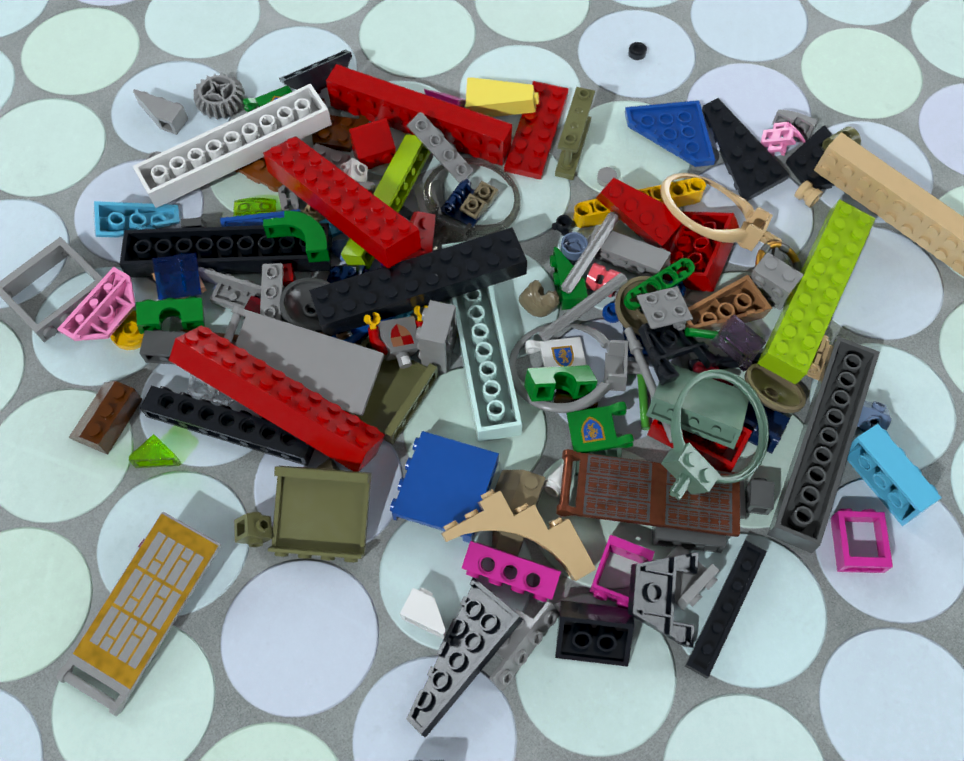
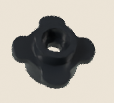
(563, 220)

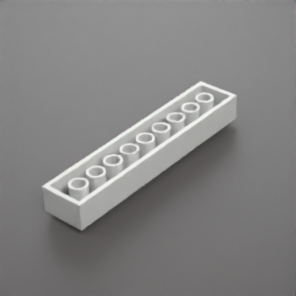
(231, 145)

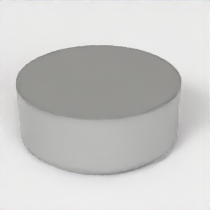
(605, 175)

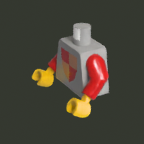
(395, 337)

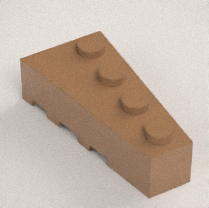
(738, 298)

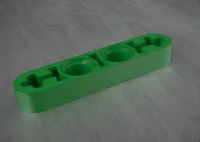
(658, 282)

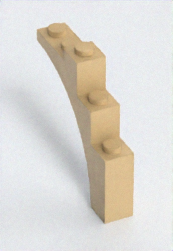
(558, 539)

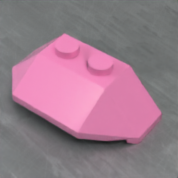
(102, 309)

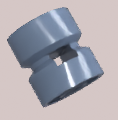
(573, 246)

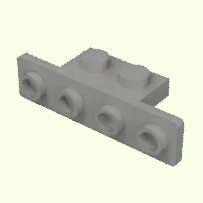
(442, 149)
(228, 289)
(271, 290)
(522, 643)

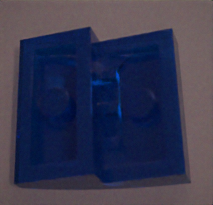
(177, 276)

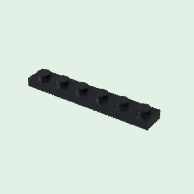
(725, 609)

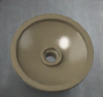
(629, 317)
(774, 390)

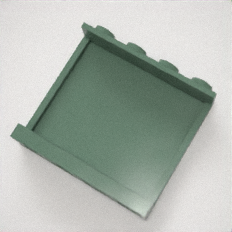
(708, 410)

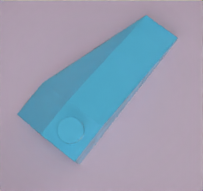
(115, 217)

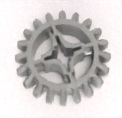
(219, 95)

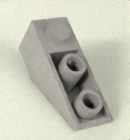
(165, 114)

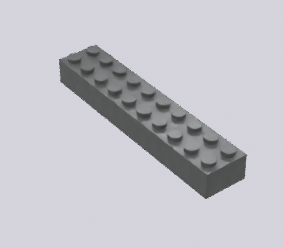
(823, 445)

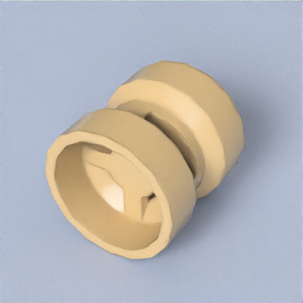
(808, 194)

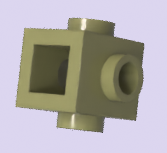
(253, 529)

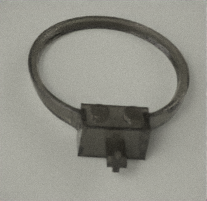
(450, 233)

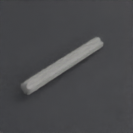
(589, 253)
(583, 307)

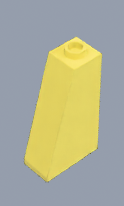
(500, 97)

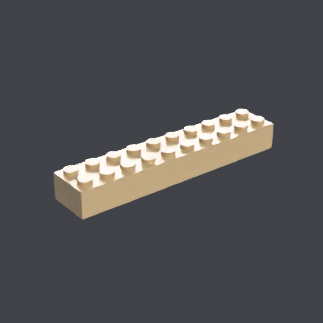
(895, 199)

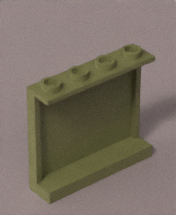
(396, 395)
(320, 513)

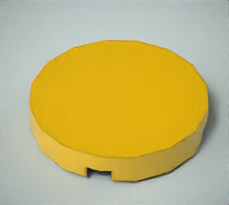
(127, 334)

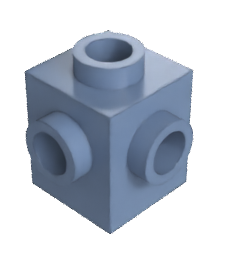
(874, 414)

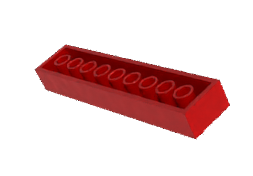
(378, 99)
(343, 202)
(277, 397)

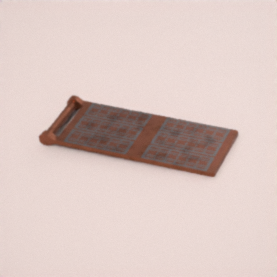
(640, 495)

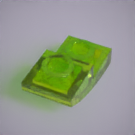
(253, 206)

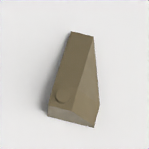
(517, 488)

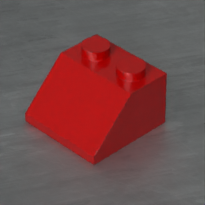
(373, 143)

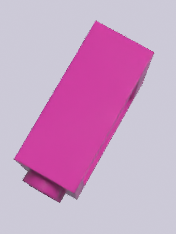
(627, 550)
(861, 564)

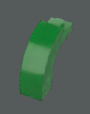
(302, 227)

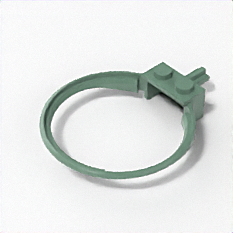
(688, 465)

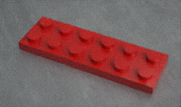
(536, 132)

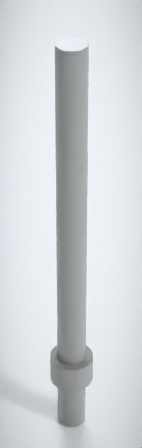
(636, 348)

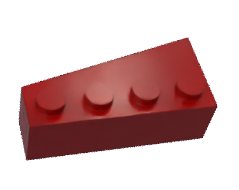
(639, 212)

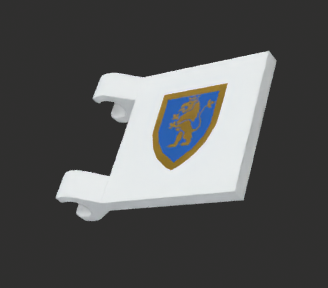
(558, 352)

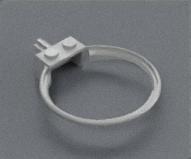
(615, 371)

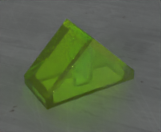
(153, 454)

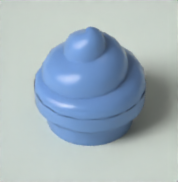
(337, 248)

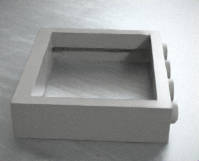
(35, 268)

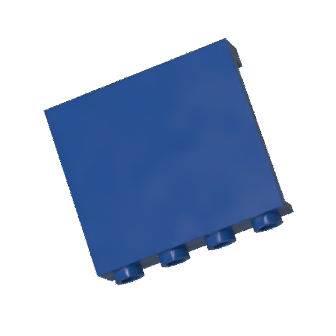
(443, 482)

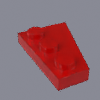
(426, 225)

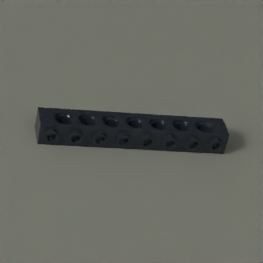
(159, 398)

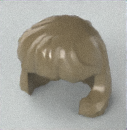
(536, 301)

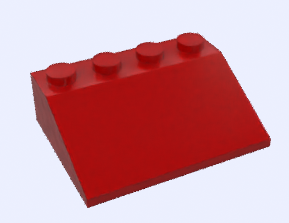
(706, 254)

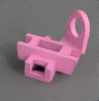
(775, 139)

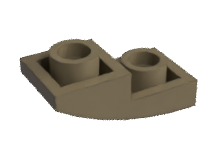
(479, 201)

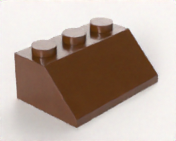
(106, 416)

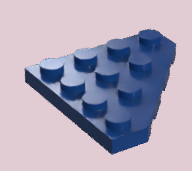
(676, 128)

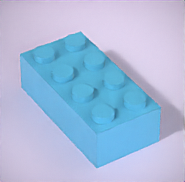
(891, 475)

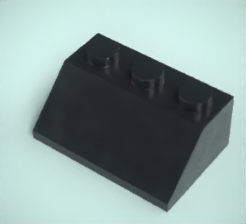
(594, 633)

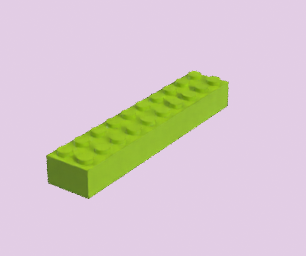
(817, 294)

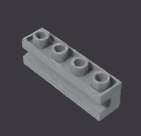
(632, 254)

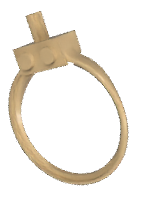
(747, 236)

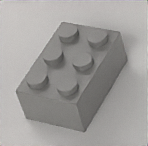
(437, 335)

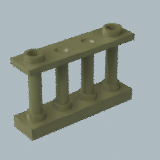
(574, 133)

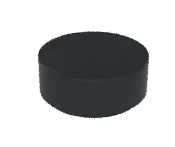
(637, 51)

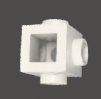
(355, 170)

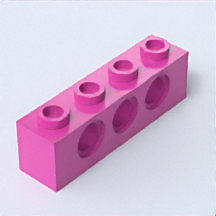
(474, 565)

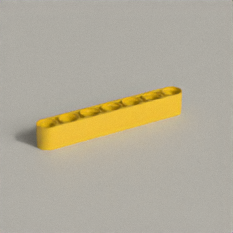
(682, 192)

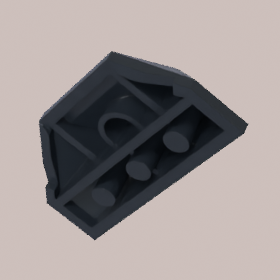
(316, 73)

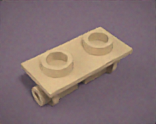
(819, 359)

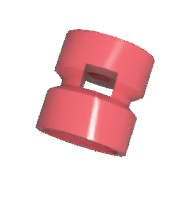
(595, 274)

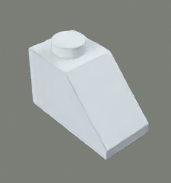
(423, 612)

